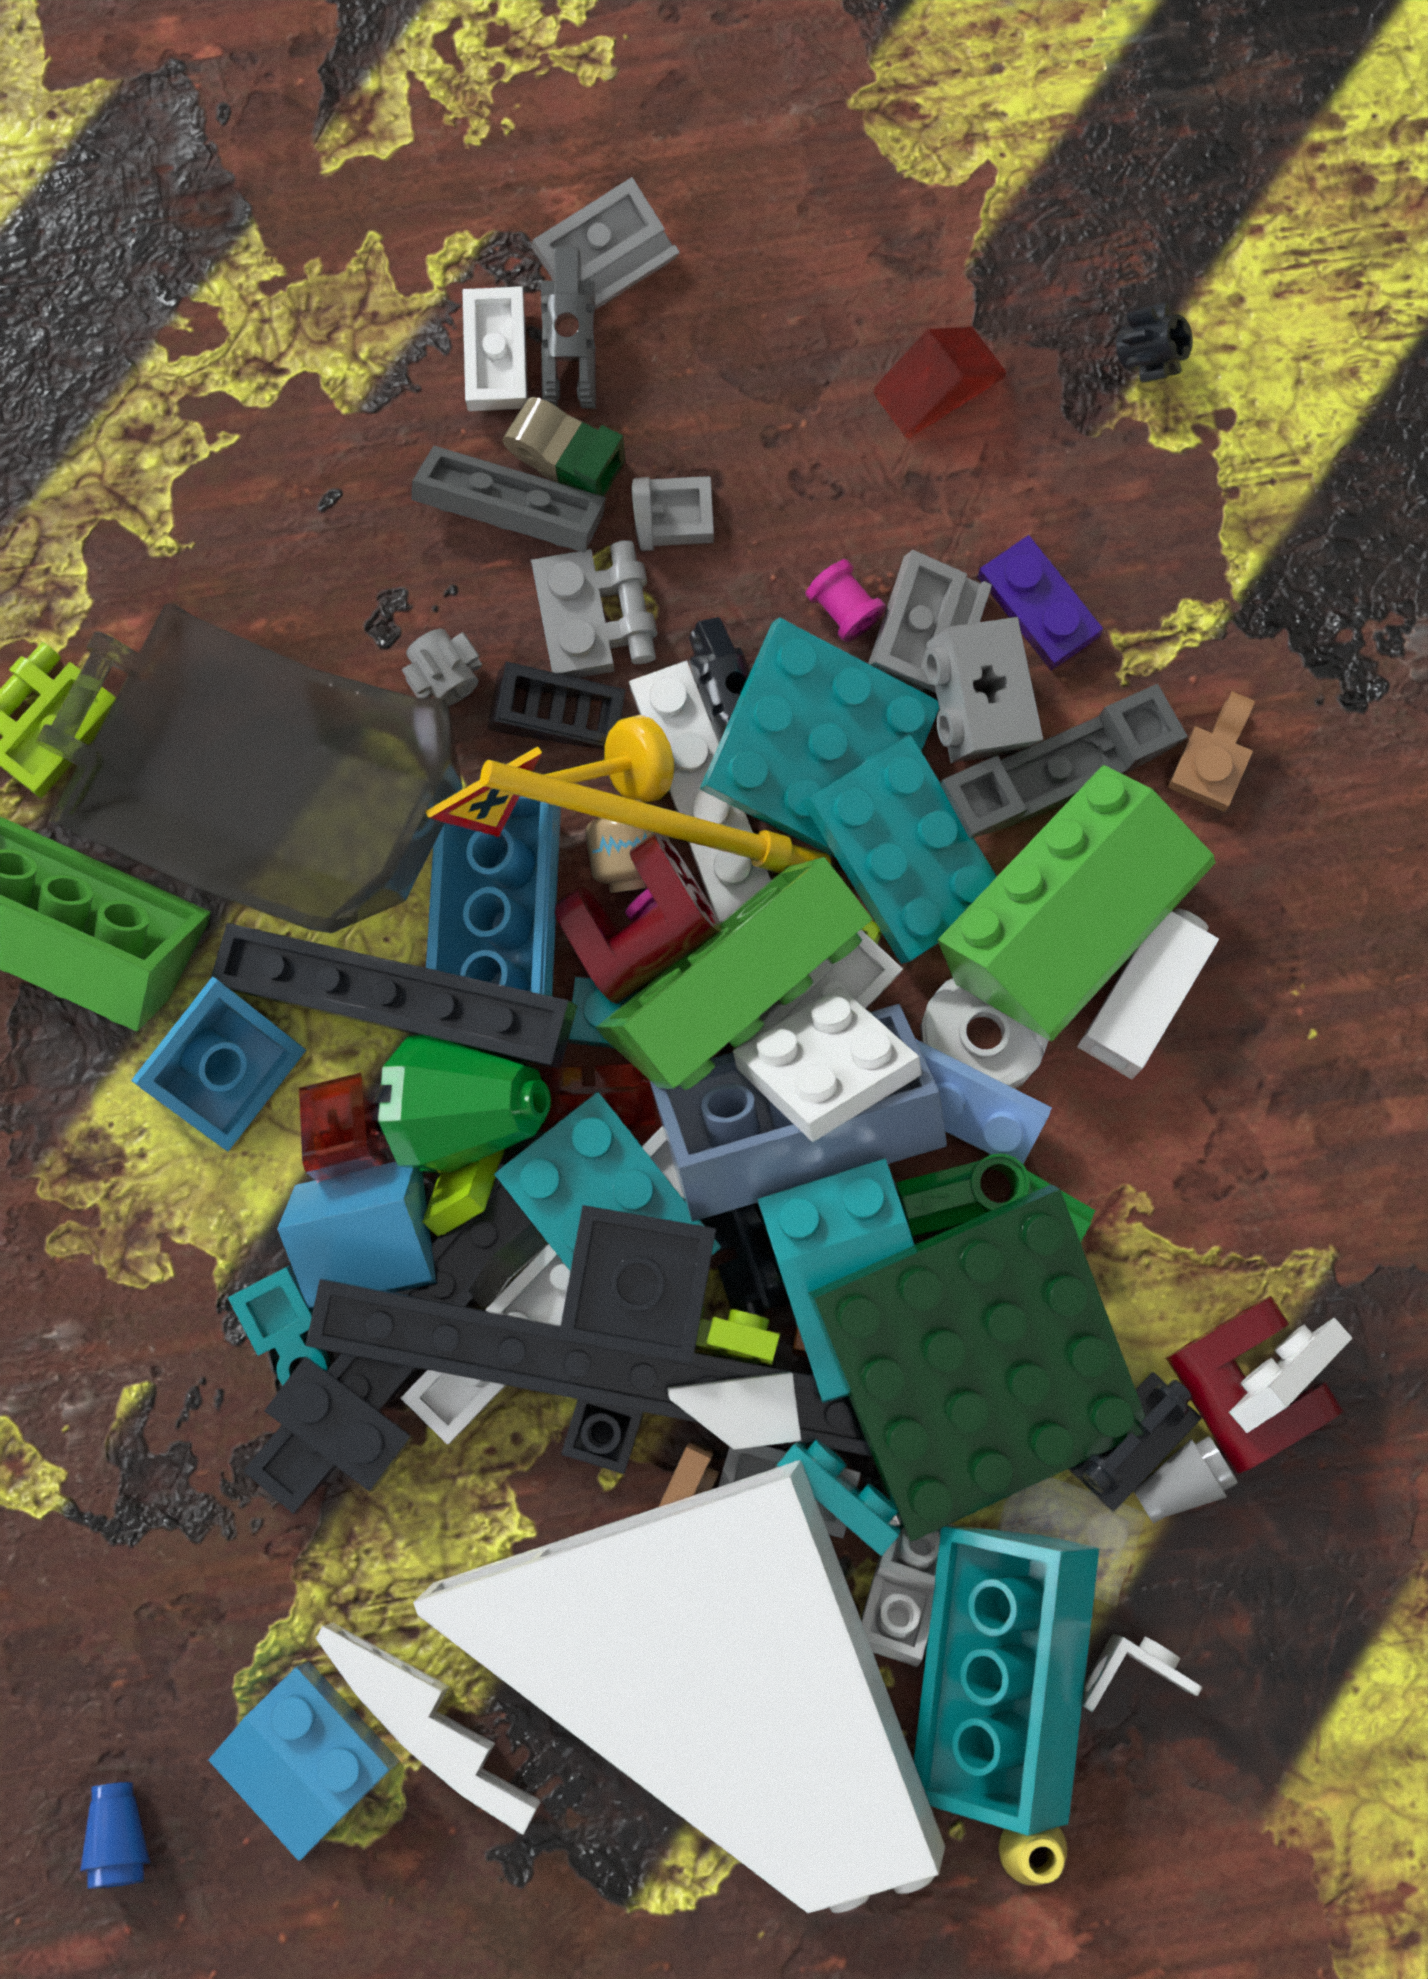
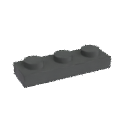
(508, 498)

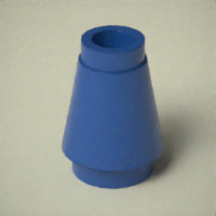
(114, 1838)

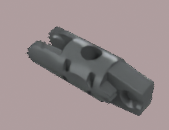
(562, 300)

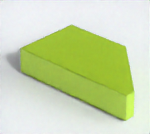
(461, 1194)

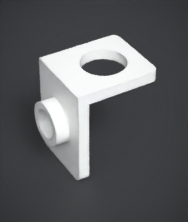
(1148, 1653)

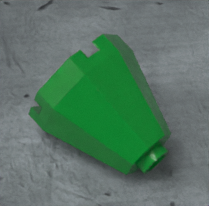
(456, 1104)

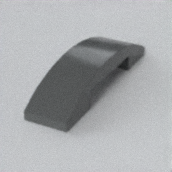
(1053, 771)

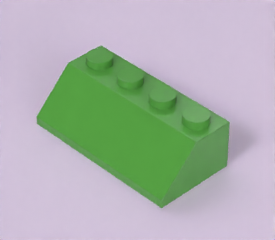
(1075, 903)
(91, 929)
(737, 975)

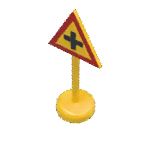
(635, 759)

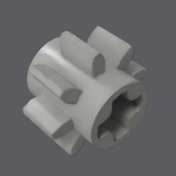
(442, 666)

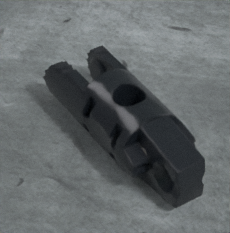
(717, 671)

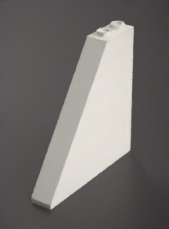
(721, 1677)

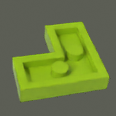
(739, 1337)

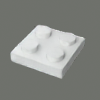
(827, 1063)

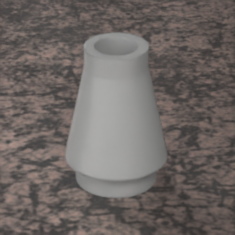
(1186, 1480)

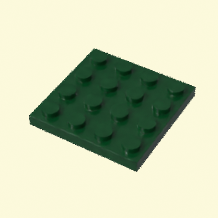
(980, 1361)

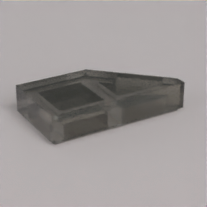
(507, 1265)

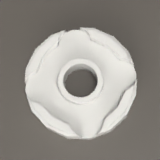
(946, 1026)

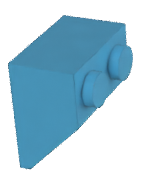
(303, 1759)

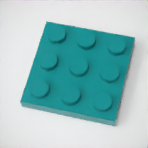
(806, 723)

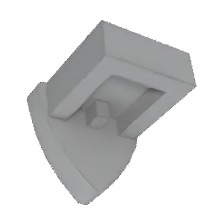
(672, 511)

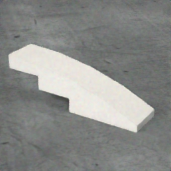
(407, 1706)

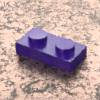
(1045, 605)

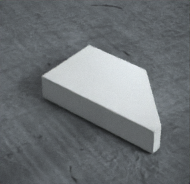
(744, 1409)

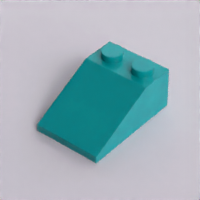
(826, 1234)

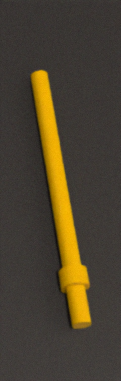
(765, 849)

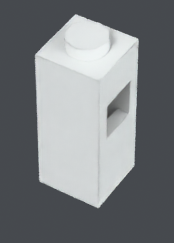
(1149, 993)

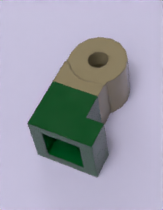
(565, 447)

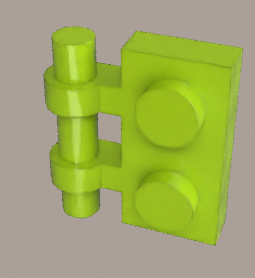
(19, 752)

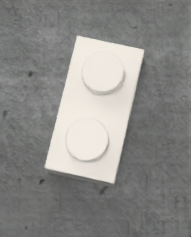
(495, 348)
(1277, 1384)

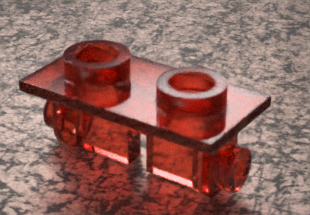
(620, 1085)

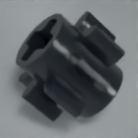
(1154, 342)

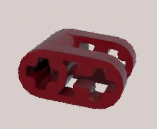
(652, 943)
(1215, 1381)

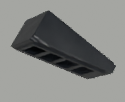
(559, 686)

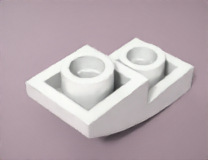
(902, 1598)

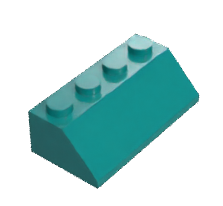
(1005, 1676)

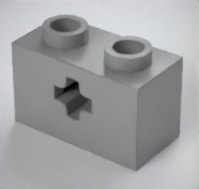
(987, 659)

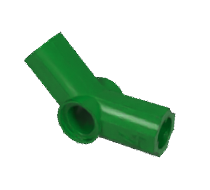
(956, 1196)

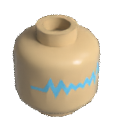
(609, 853)

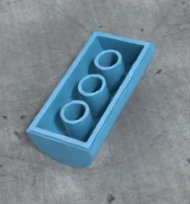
(497, 900)

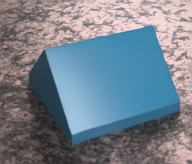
(219, 1064)
(360, 1231)

